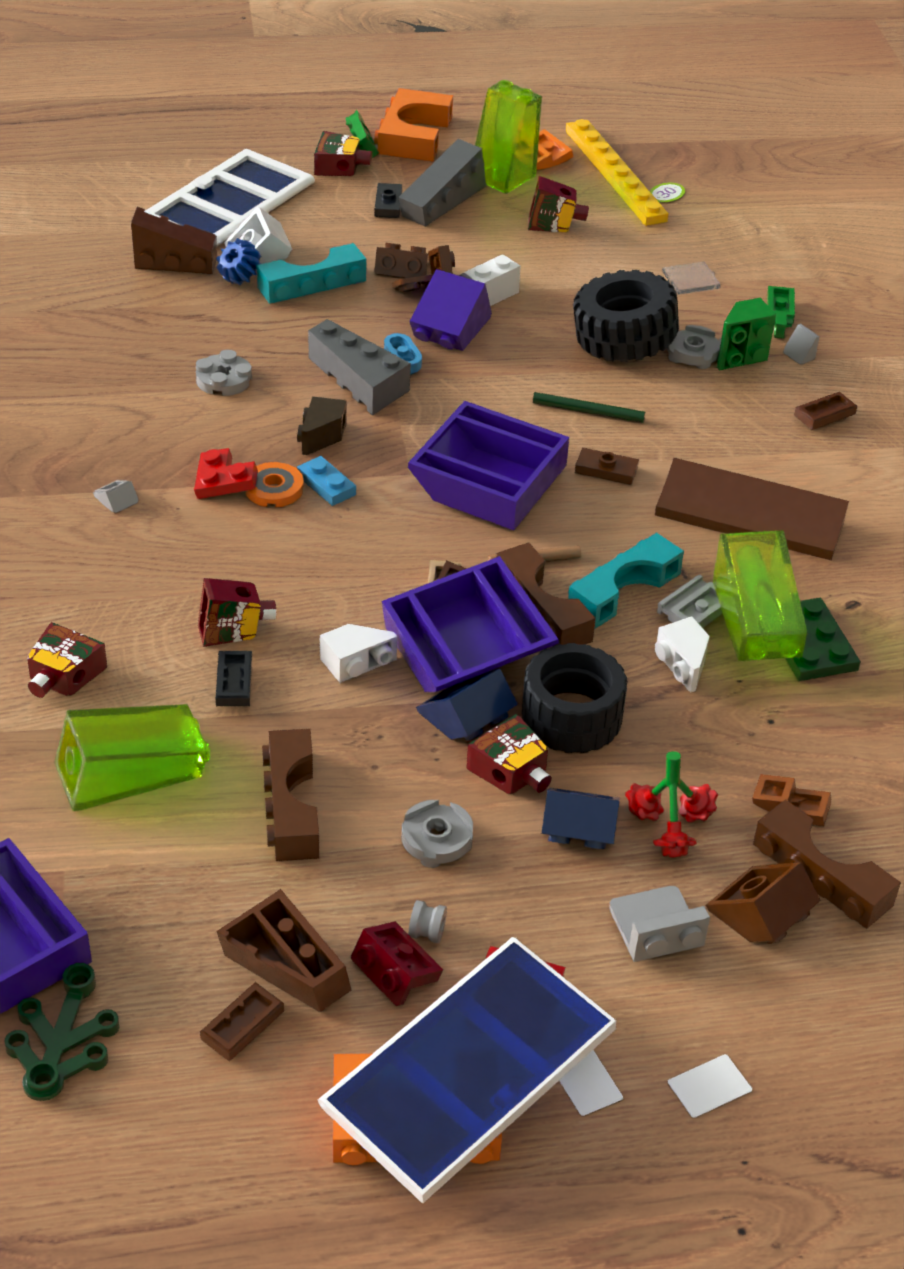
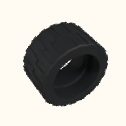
(580, 671)

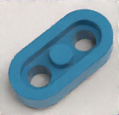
(404, 348)

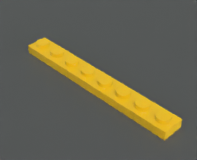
(617, 173)

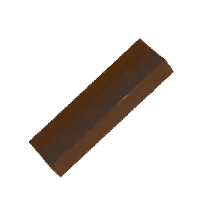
(745, 504)

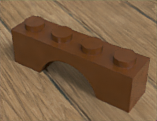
(566, 617)
(294, 823)
(857, 889)

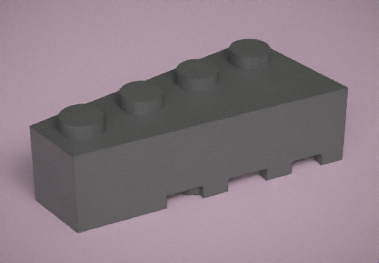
(444, 184)
(359, 365)

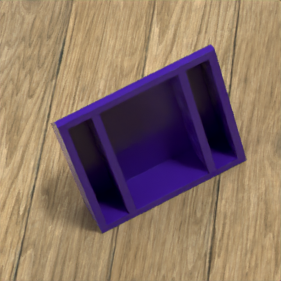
(489, 464)
(466, 625)
(35, 931)

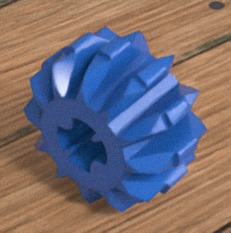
(238, 261)

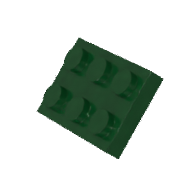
(825, 647)

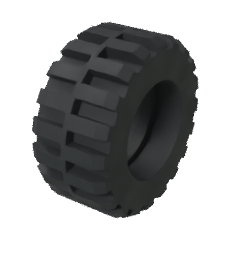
(626, 315)

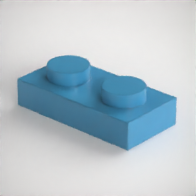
(327, 480)

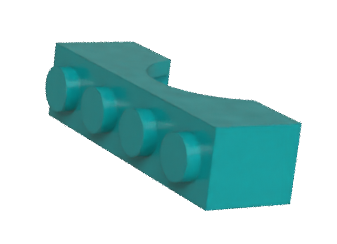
(287, 281)
(649, 562)

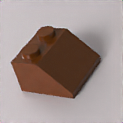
(766, 901)

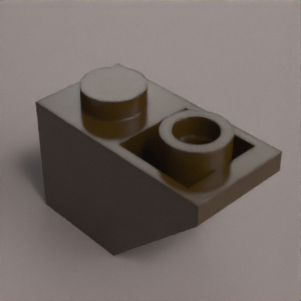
(322, 424)

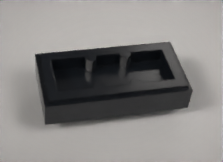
(387, 200)
(234, 678)

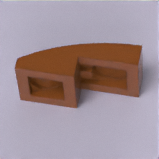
(775, 789)

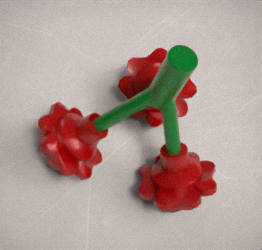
(696, 804)

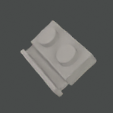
(692, 599)

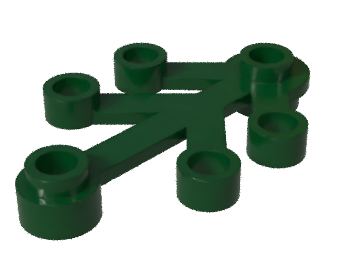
(61, 1037)

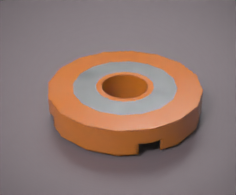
(289, 483)

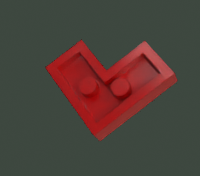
(219, 477)

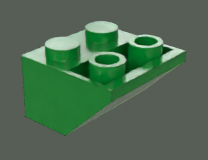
(746, 334)

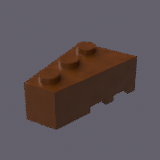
(170, 246)
(286, 952)

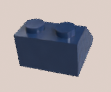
(470, 705)
(580, 817)

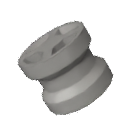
(427, 921)

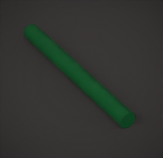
(589, 407)

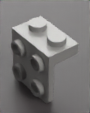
(659, 923)

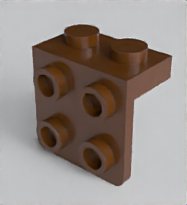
(439, 258)

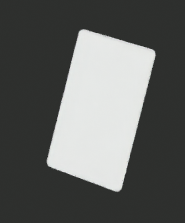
(590, 1085)
(709, 1085)

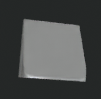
(802, 345)
(117, 495)

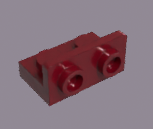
(394, 961)

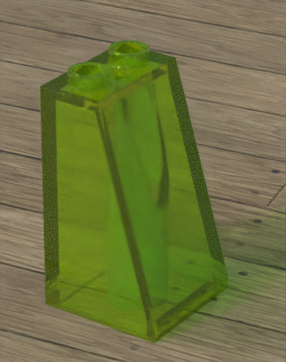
(509, 135)
(759, 596)
(127, 752)

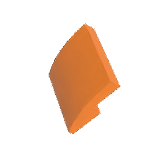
(551, 151)

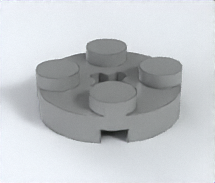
(695, 347)
(223, 373)
(433, 848)

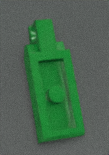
(359, 129)
(782, 303)

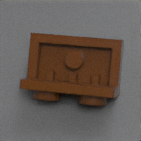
(401, 263)

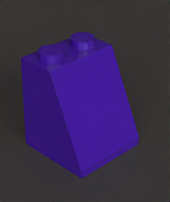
(451, 311)

